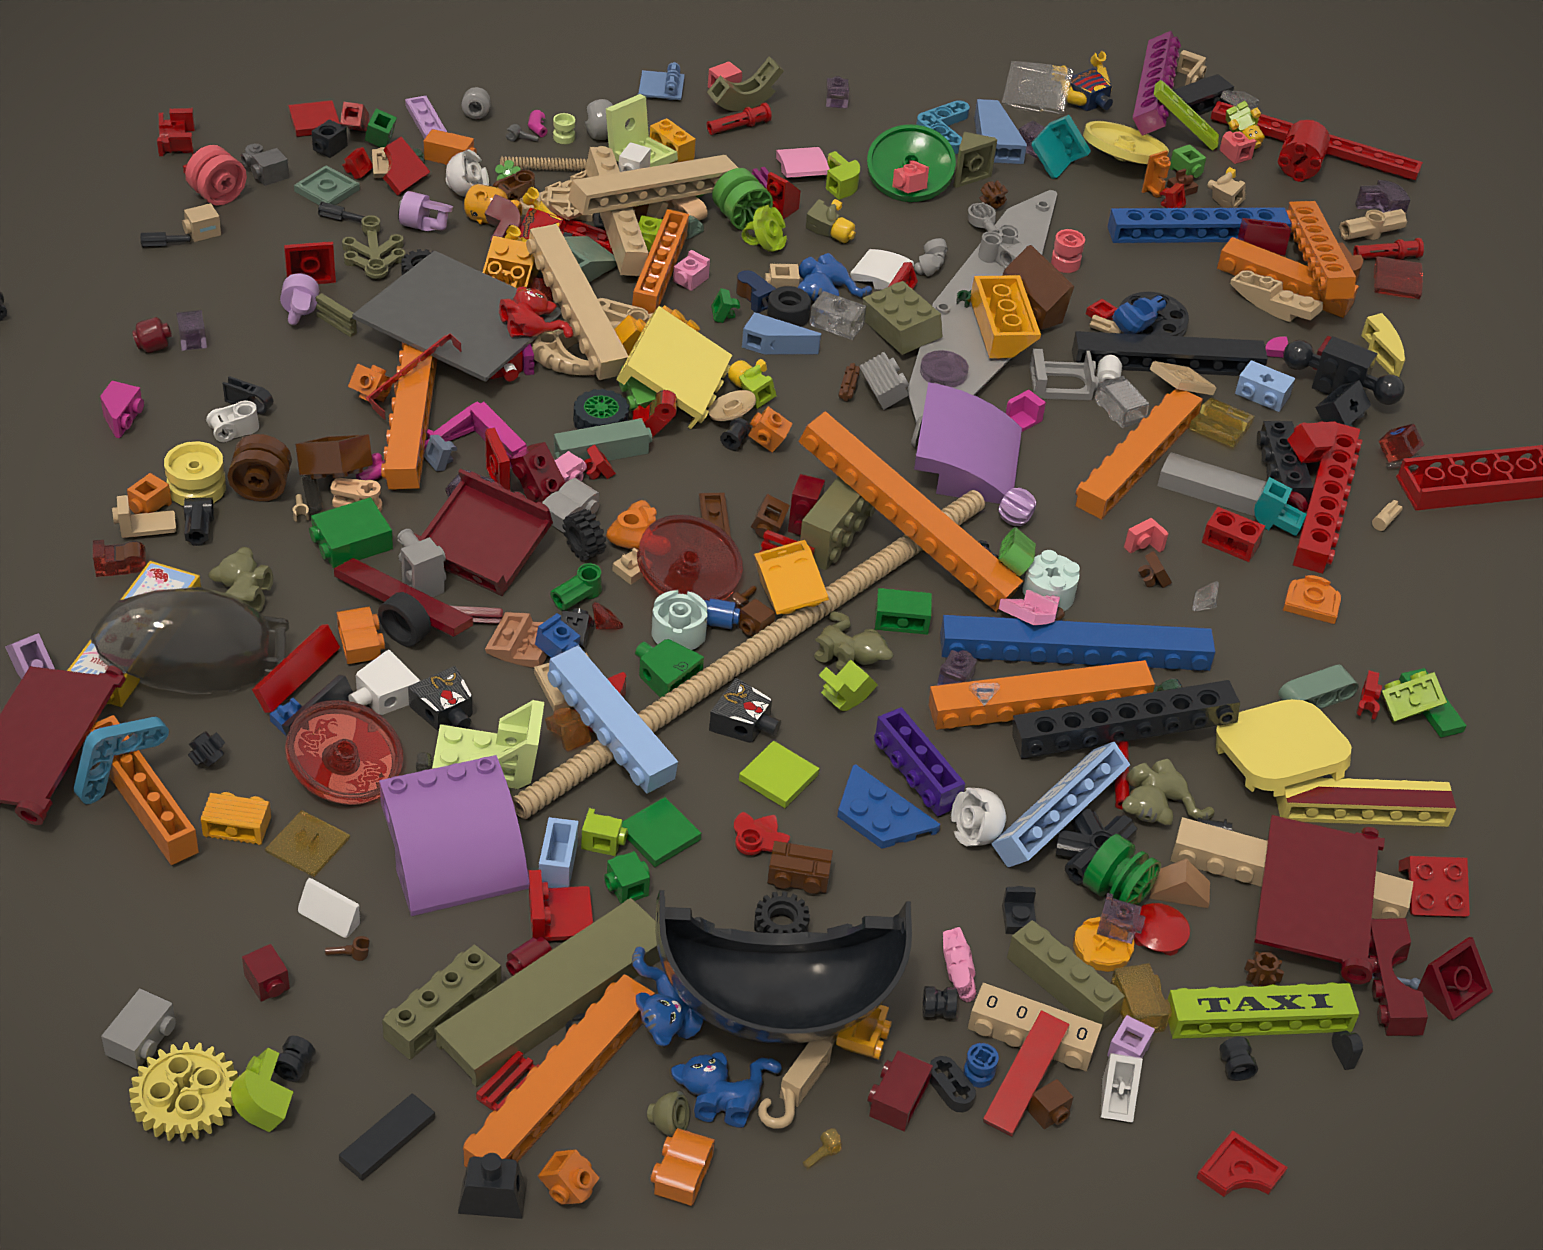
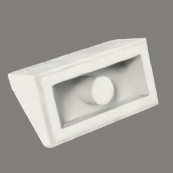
(329, 908)

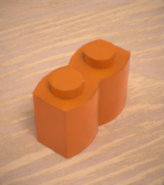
(359, 634)
(683, 1166)

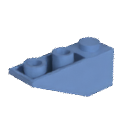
(778, 337)

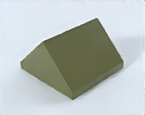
(974, 159)

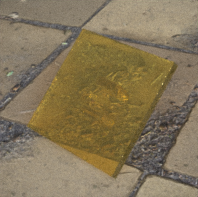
(307, 843)

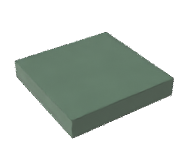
(327, 186)

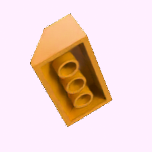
(1003, 315)

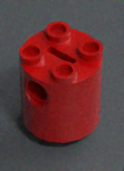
(1304, 149)

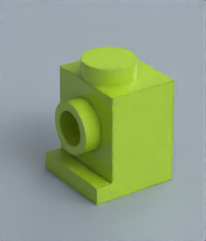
(602, 834)

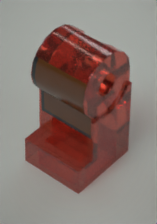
(118, 558)

